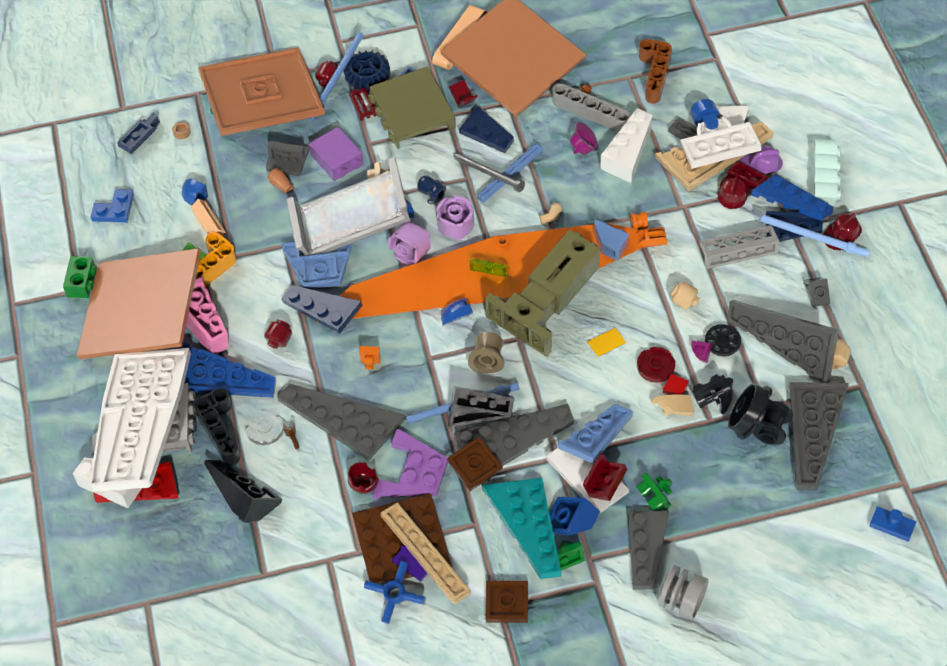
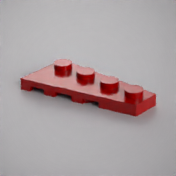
(161, 488)

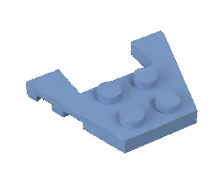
(318, 269)

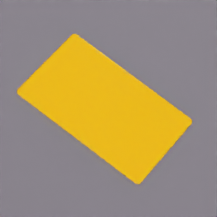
(606, 342)

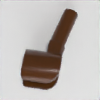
(290, 432)

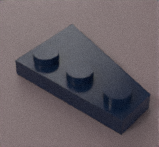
(486, 130)
(796, 219)

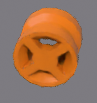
(639, 220)

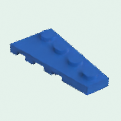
(792, 197)

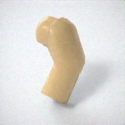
(553, 214)

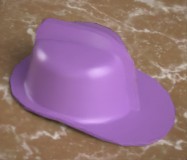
(764, 161)

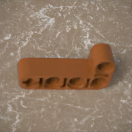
(660, 56)

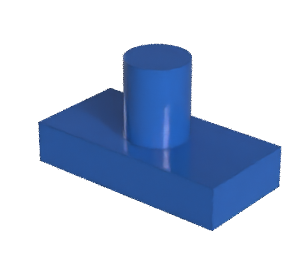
(893, 523)

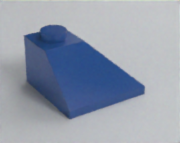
(572, 515)

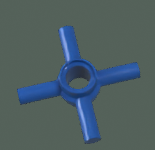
(402, 595)

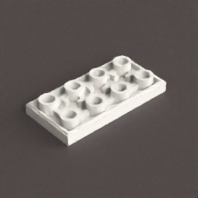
(575, 471)

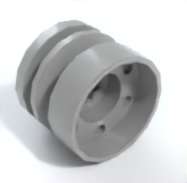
(683, 592)

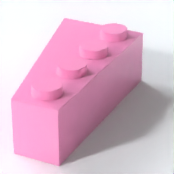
(205, 321)

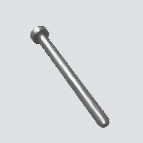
(518, 185)

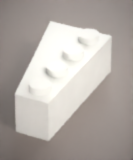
(627, 147)

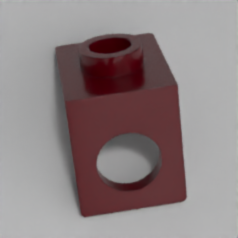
(461, 94)

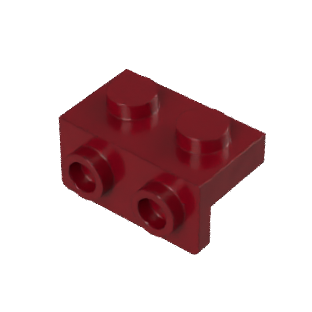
(604, 478)

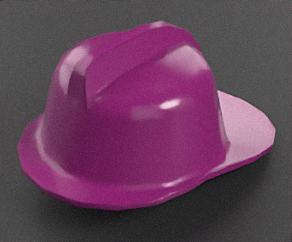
(583, 139)

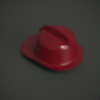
(732, 193)
(844, 228)

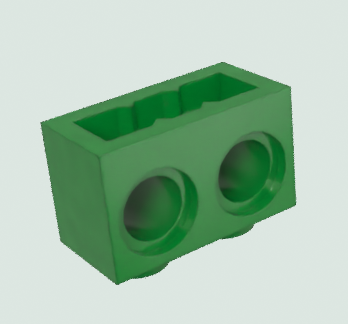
(79, 277)

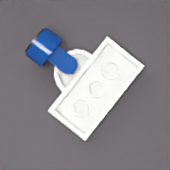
(716, 137)

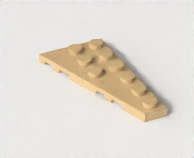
(678, 165)

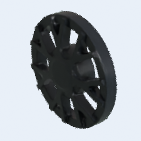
(723, 340)

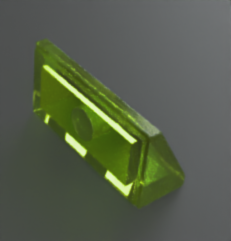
(488, 267)

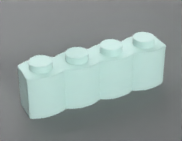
(825, 171)

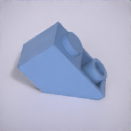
(610, 240)

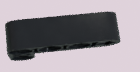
(211, 415)

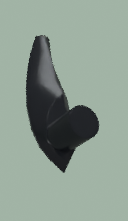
(726, 400)

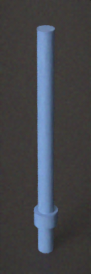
(340, 69)
(446, 408)

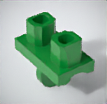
(648, 486)

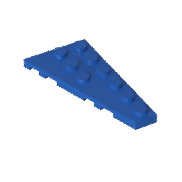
(210, 372)

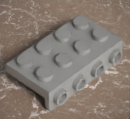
(183, 423)

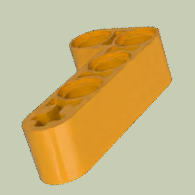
(219, 259)

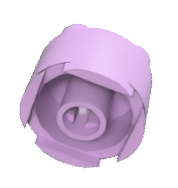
(455, 217)
(409, 243)

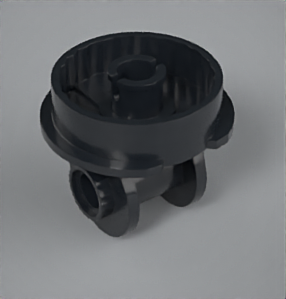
(750, 410)

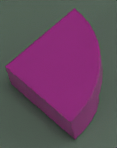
(701, 350)

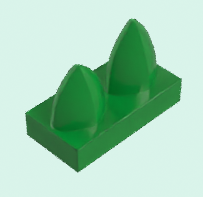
(570, 554)

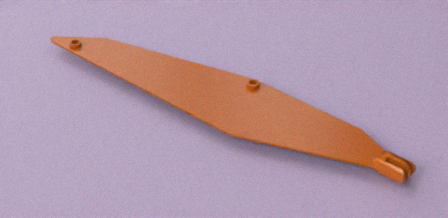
(449, 278)

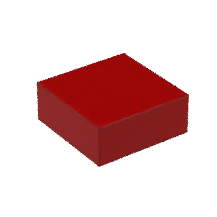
(675, 385)

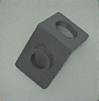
(818, 291)

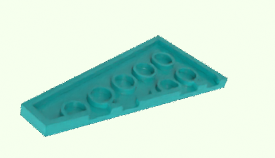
(527, 517)

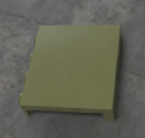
(411, 105)

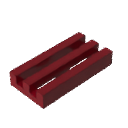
(367, 114)
(746, 176)

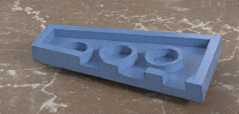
(597, 435)

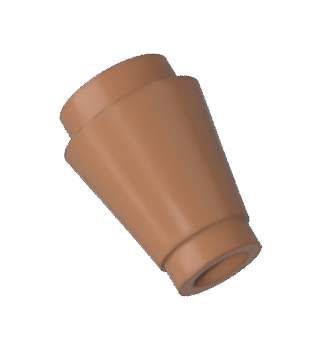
(280, 180)

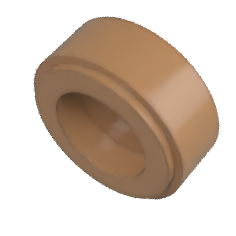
(181, 130)

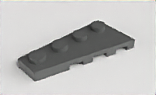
(646, 542)

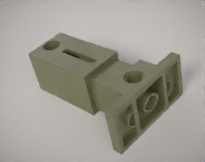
(548, 292)

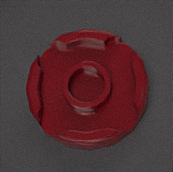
(655, 364)

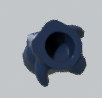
(432, 188)

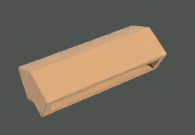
(206, 218)

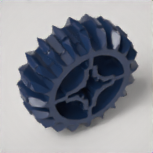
(366, 64)

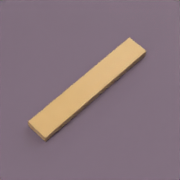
(425, 553)

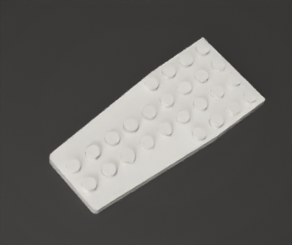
(137, 417)

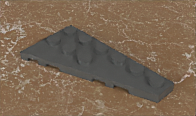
(794, 339)
(348, 421)
(814, 421)
(515, 435)

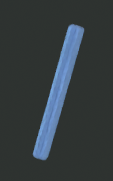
(511, 171)

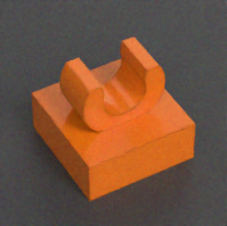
(369, 356)

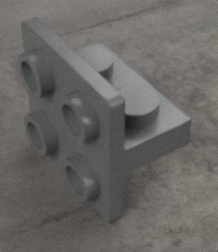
(286, 157)

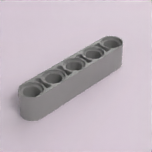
(589, 107)

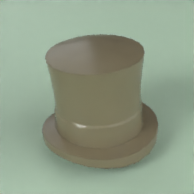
(487, 353)

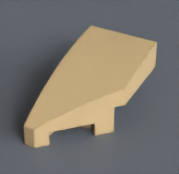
(675, 404)

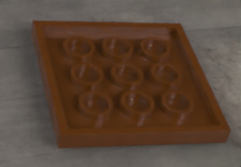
(381, 544)

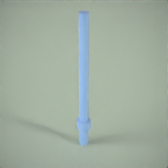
(848, 247)

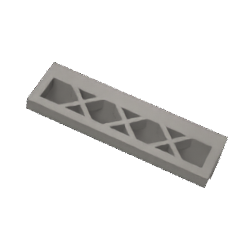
(741, 249)

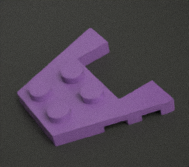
(421, 473)

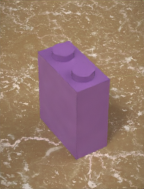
(336, 154)

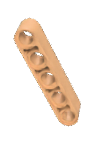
(468, 18)

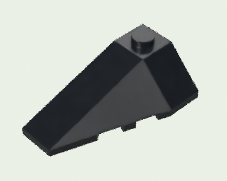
(240, 493)

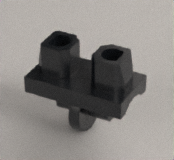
(711, 391)

